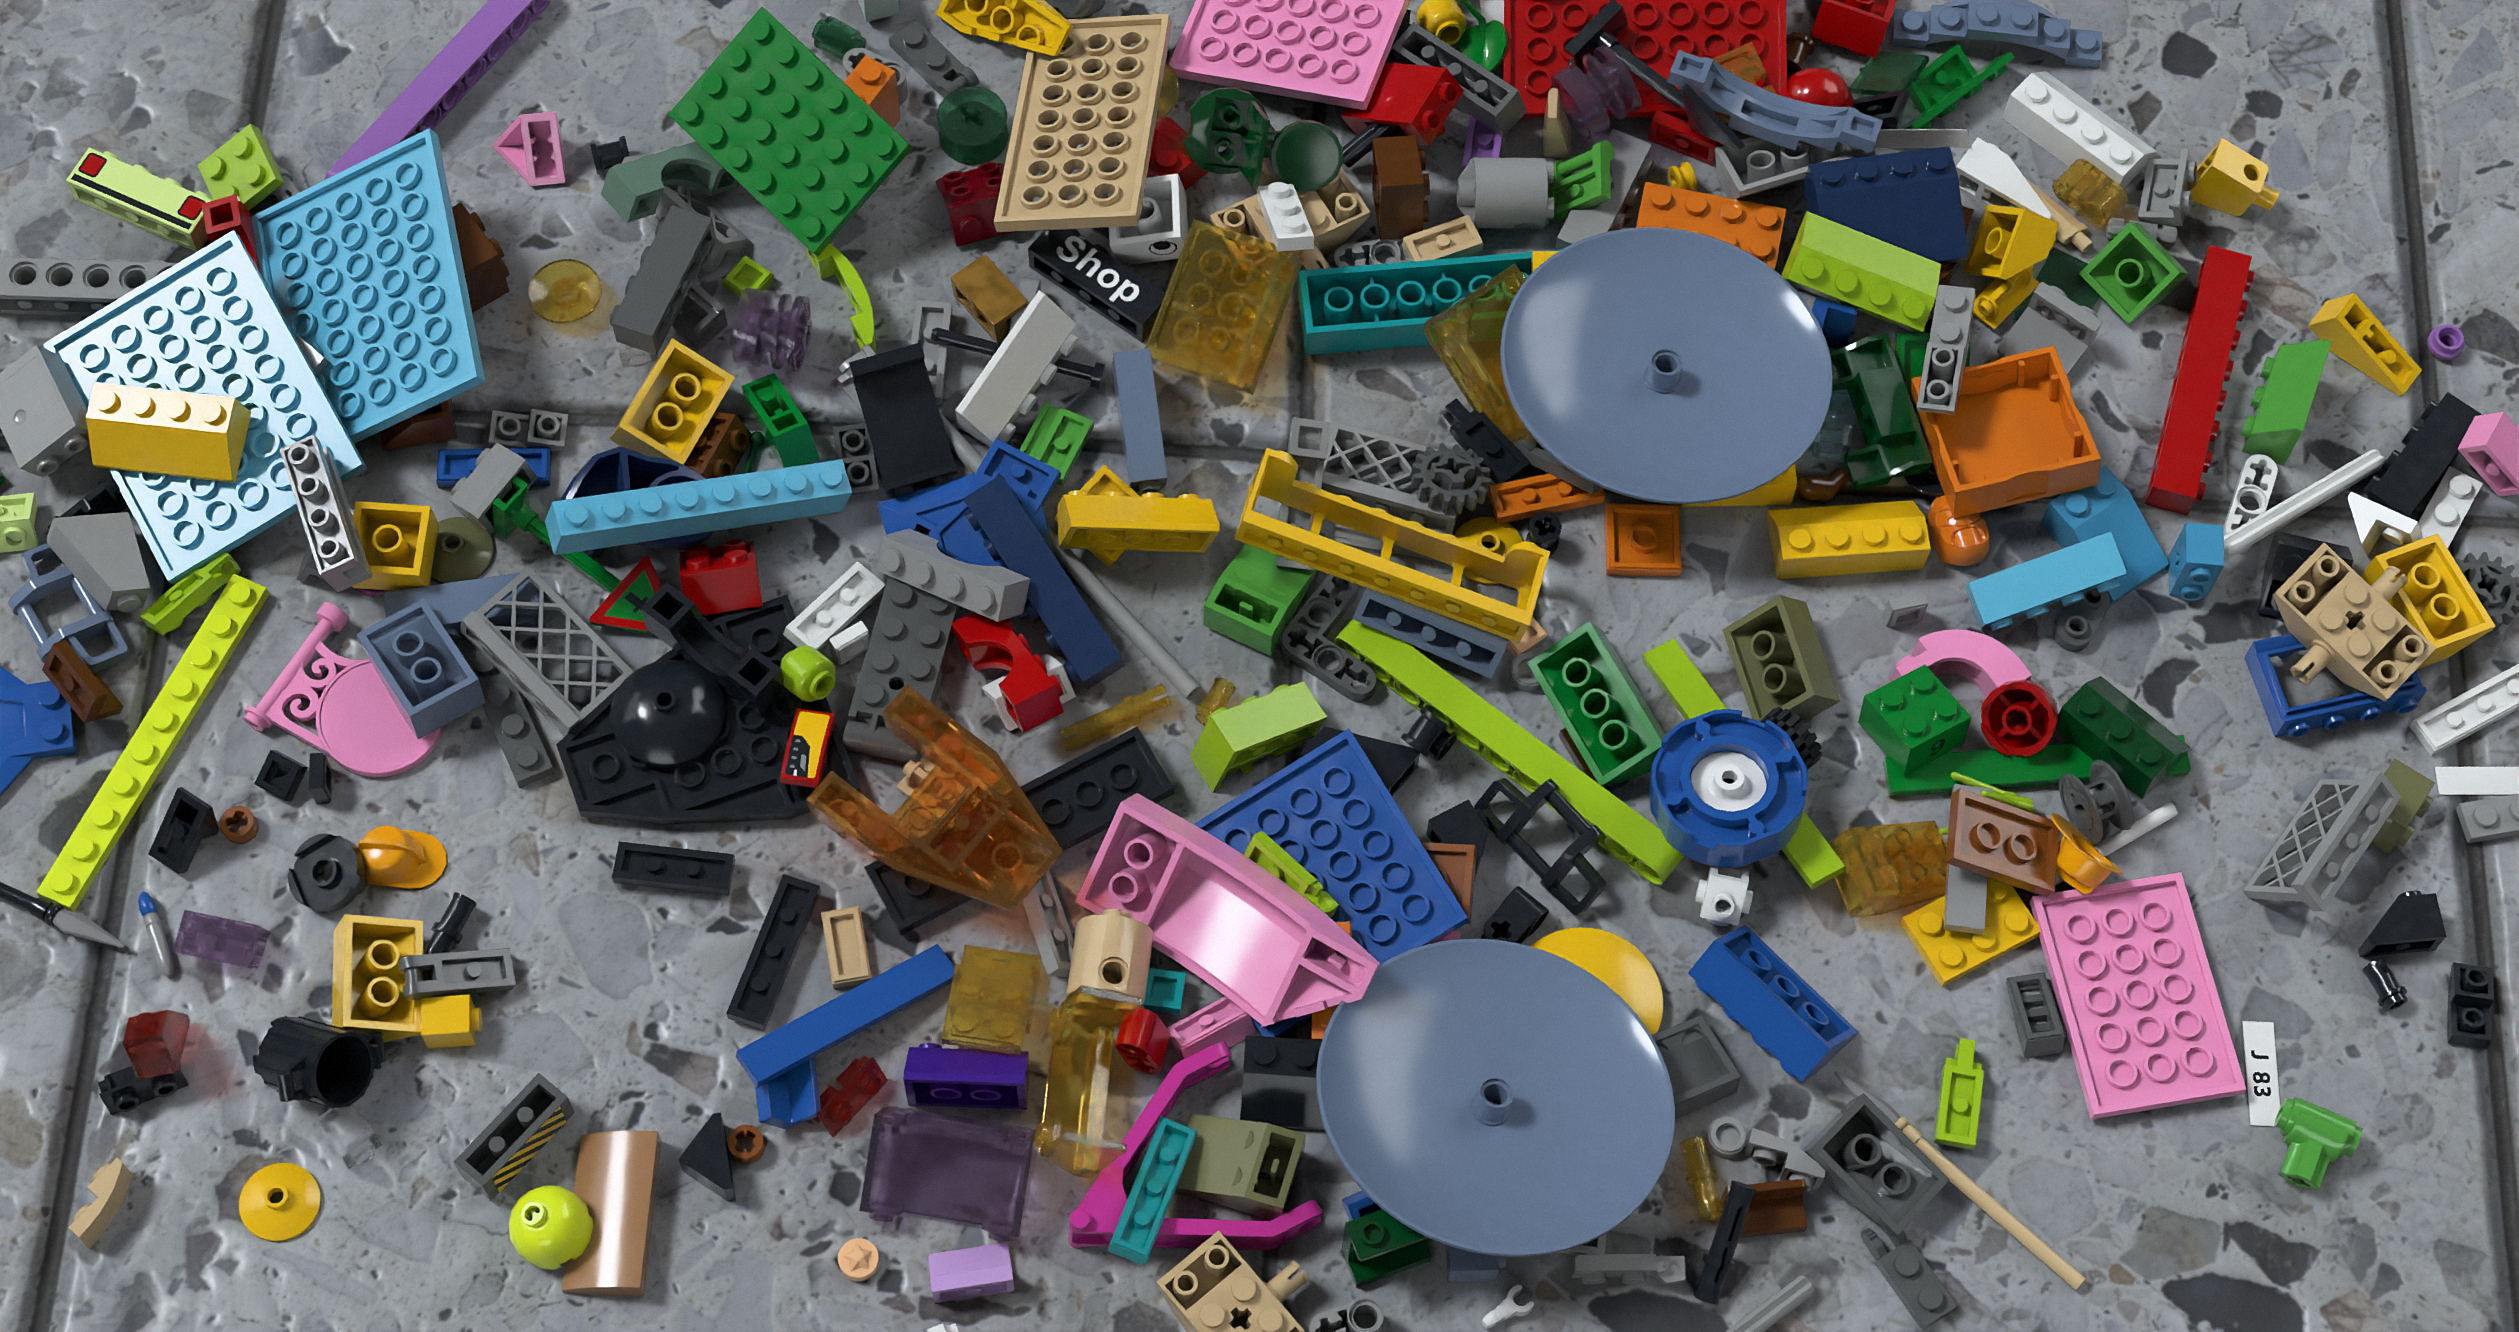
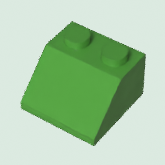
(2133, 272)

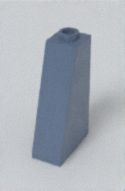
(1139, 420)

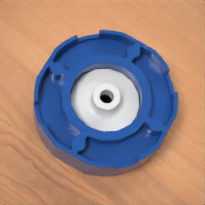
(1727, 788)

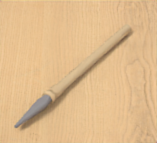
(1973, 1191)

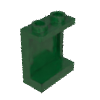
(1381, 1247)

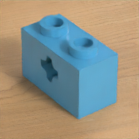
(2196, 561)

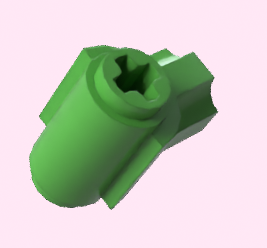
(2313, 1140)

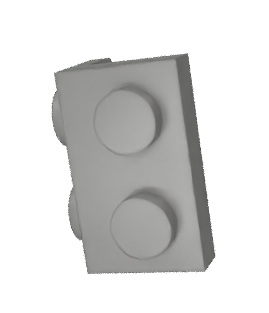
(2167, 190)

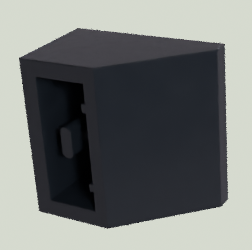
(2284, 558)

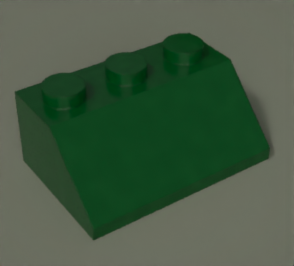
(2120, 733)

